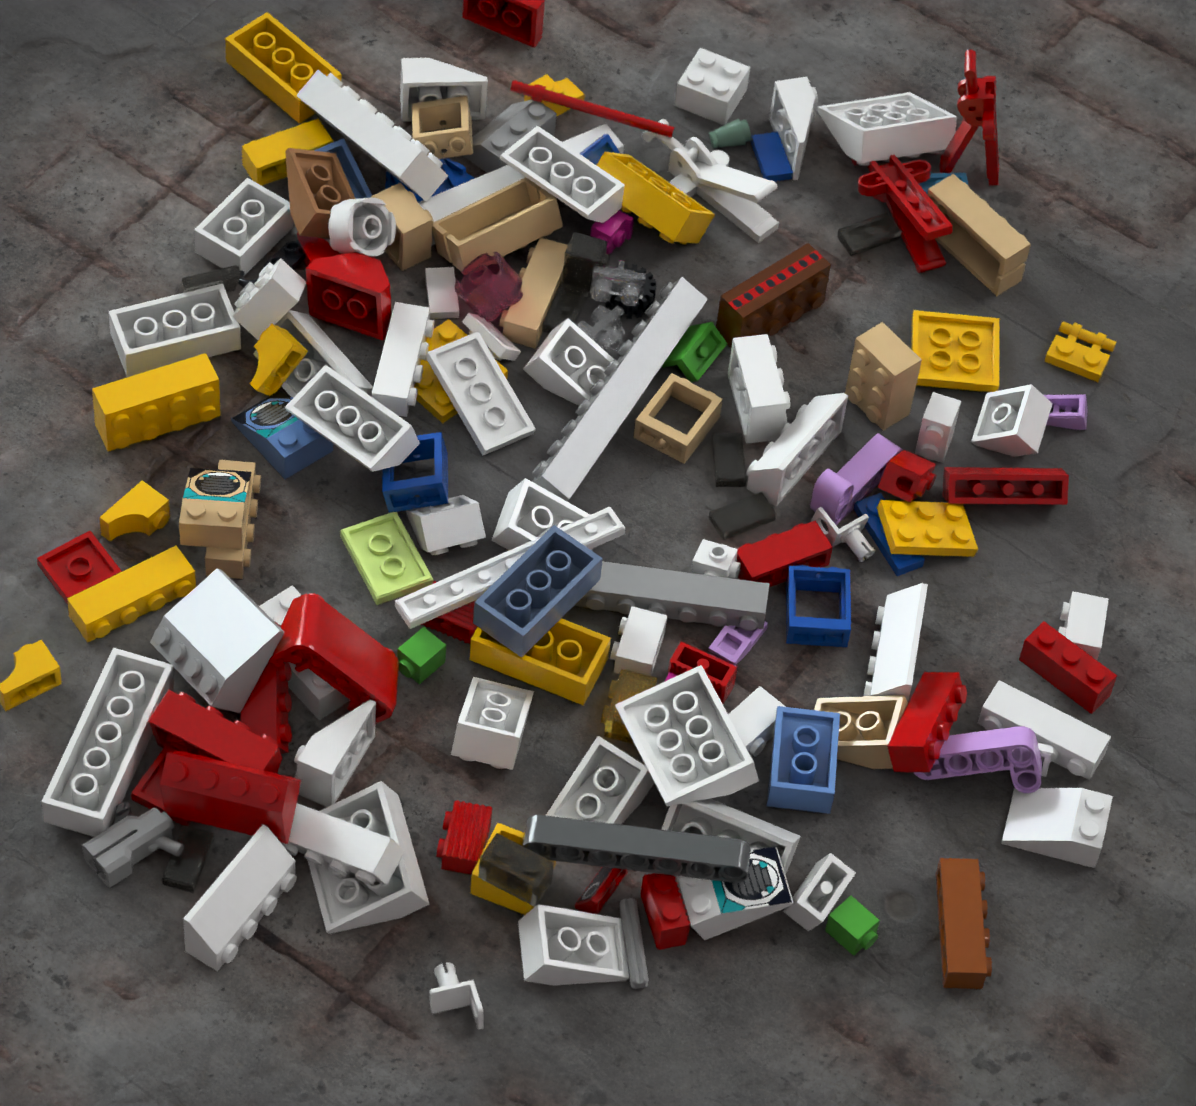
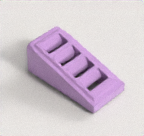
(1068, 419)

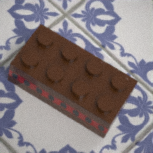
(774, 296)

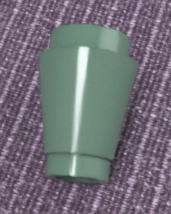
(732, 134)

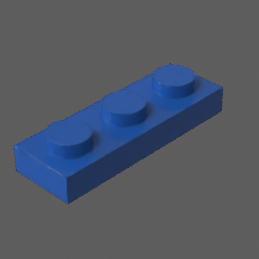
(898, 562)

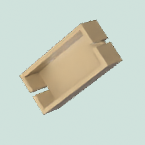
(497, 223)
(980, 236)

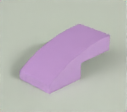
(734, 643)

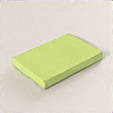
(386, 557)

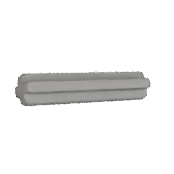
(634, 943)

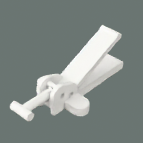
(724, 188)

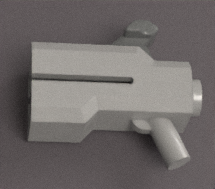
(128, 842)

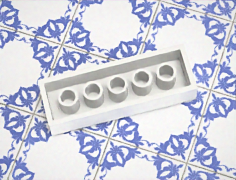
(373, 134)
(107, 744)

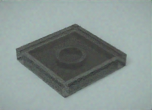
(228, 276)

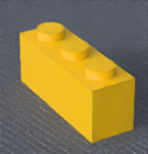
(266, 157)

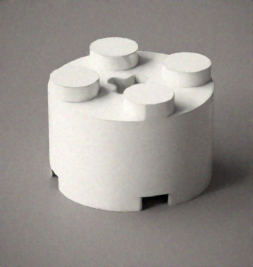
(361, 226)

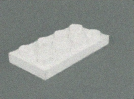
(480, 393)

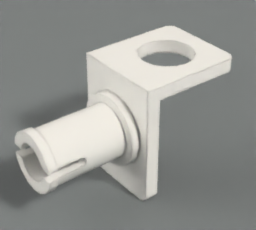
(849, 533)
(454, 994)

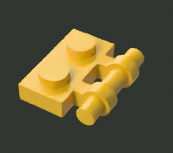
(1077, 357)

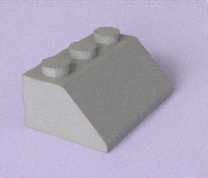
(507, 130)

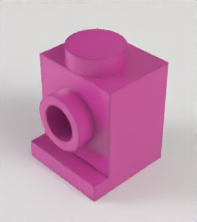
(614, 230)

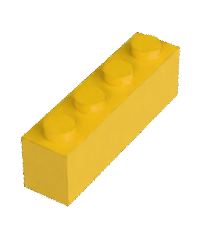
(131, 594)

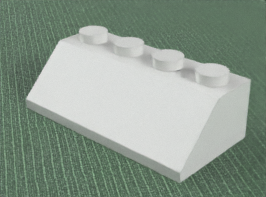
(566, 175)
(321, 353)
(353, 421)
(797, 447)
(896, 643)
(720, 820)
(239, 900)

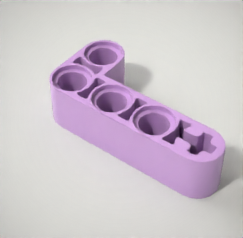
(855, 480)
(991, 751)

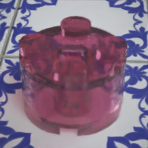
(489, 286)

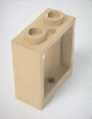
(444, 115)
(664, 437)

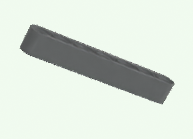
(638, 848)

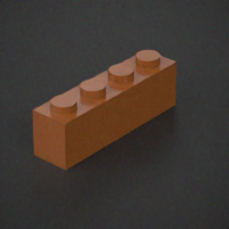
(961, 923)

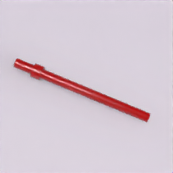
(539, 94)

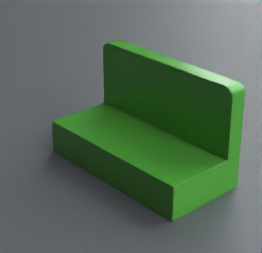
(696, 350)

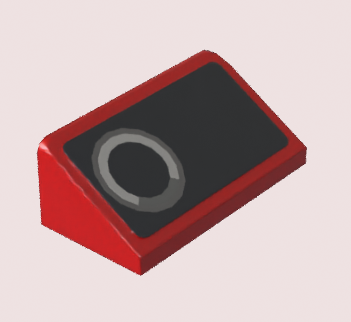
(600, 890)

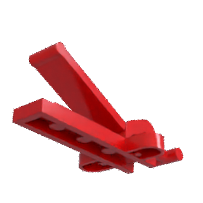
(978, 109)
(910, 207)

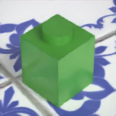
(421, 655)
(852, 926)

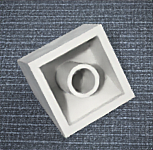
(1012, 421)
(447, 525)

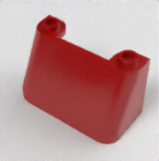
(339, 654)

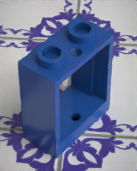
(431, 489)
(818, 630)

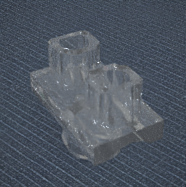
(618, 282)
(607, 328)

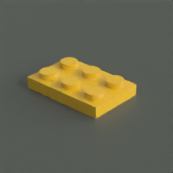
(927, 528)

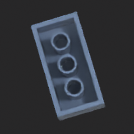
(537, 590)

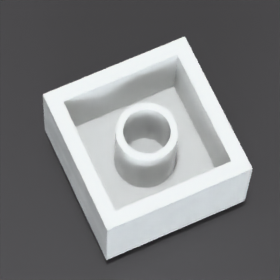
(712, 86)
(268, 297)

